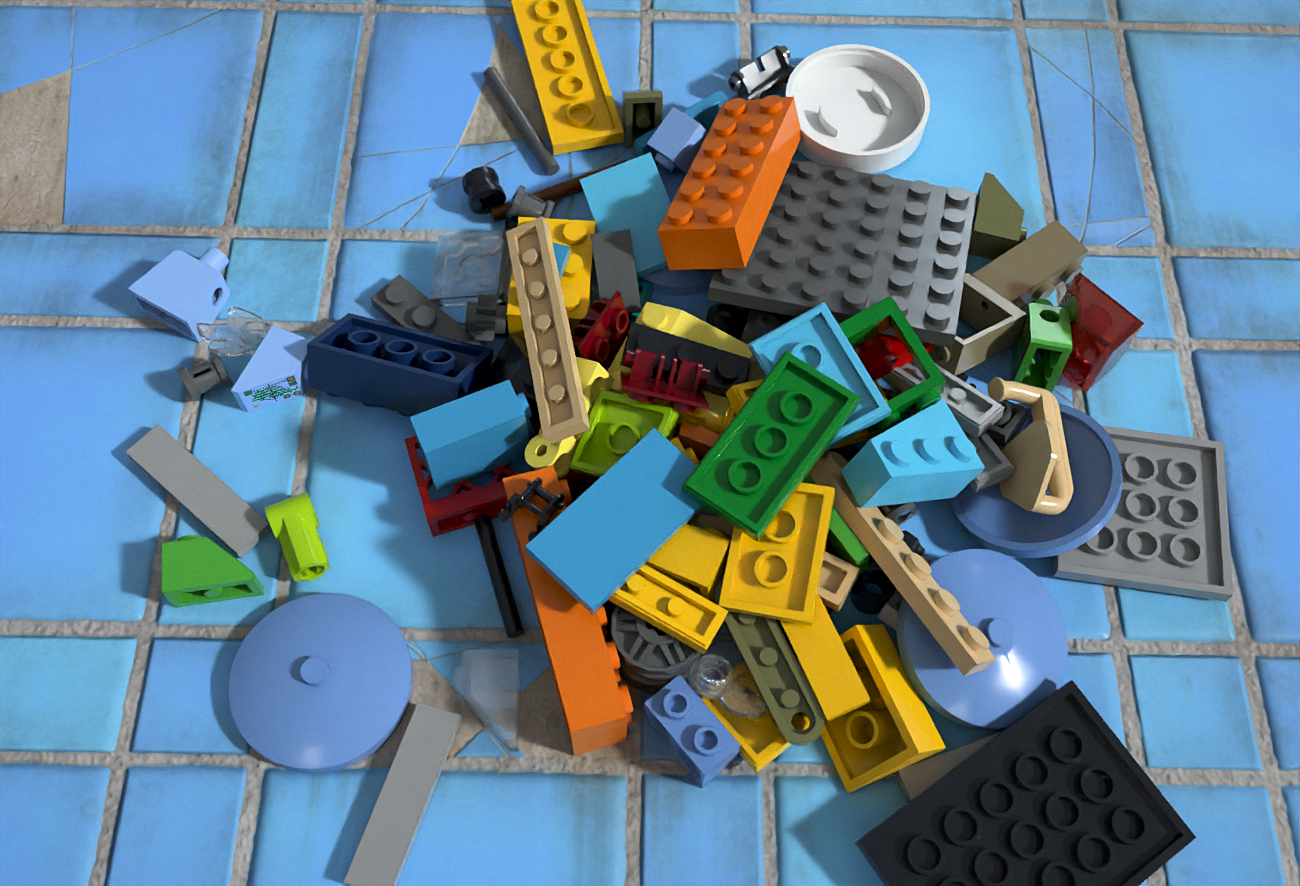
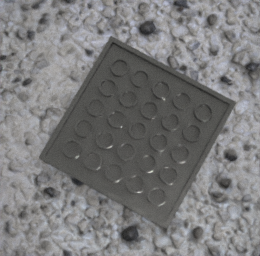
(854, 243)

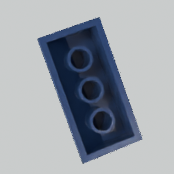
(394, 365)

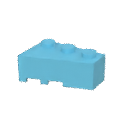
(914, 461)

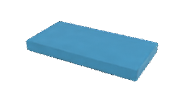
(618, 522)

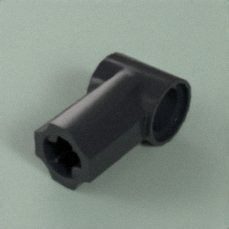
(873, 603)

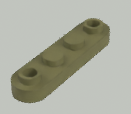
(775, 674)

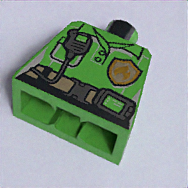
(1048, 332)

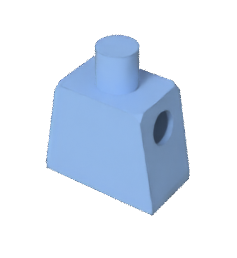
(184, 290)

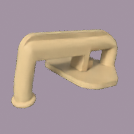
(1036, 452)

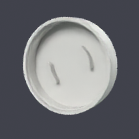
(858, 107)

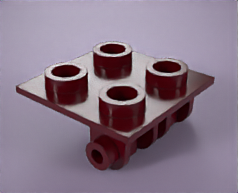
(602, 331)
(682, 393)

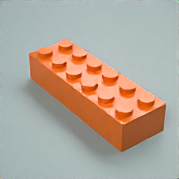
(731, 185)
(573, 638)

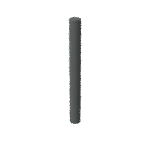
(521, 121)

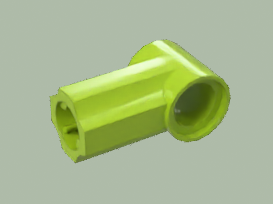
(296, 527)

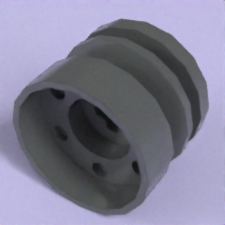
(648, 659)

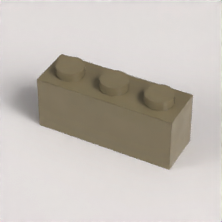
(1035, 266)

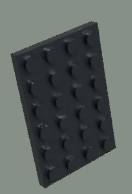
(1034, 807)

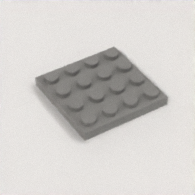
(1167, 524)

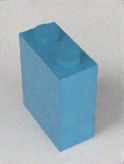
(473, 434)

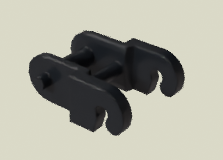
(523, 500)

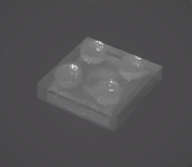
(471, 266)

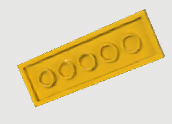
(567, 75)

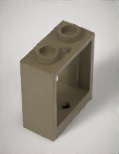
(997, 324)

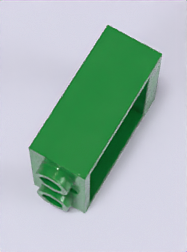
(878, 319)

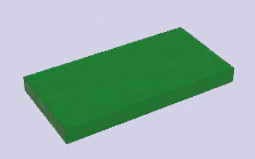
(771, 445)

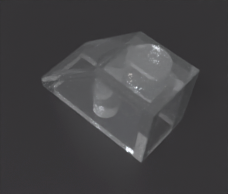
(492, 691)

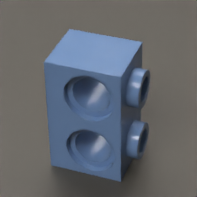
(691, 731)

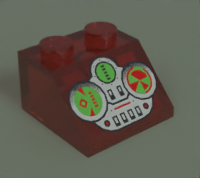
(1098, 330)

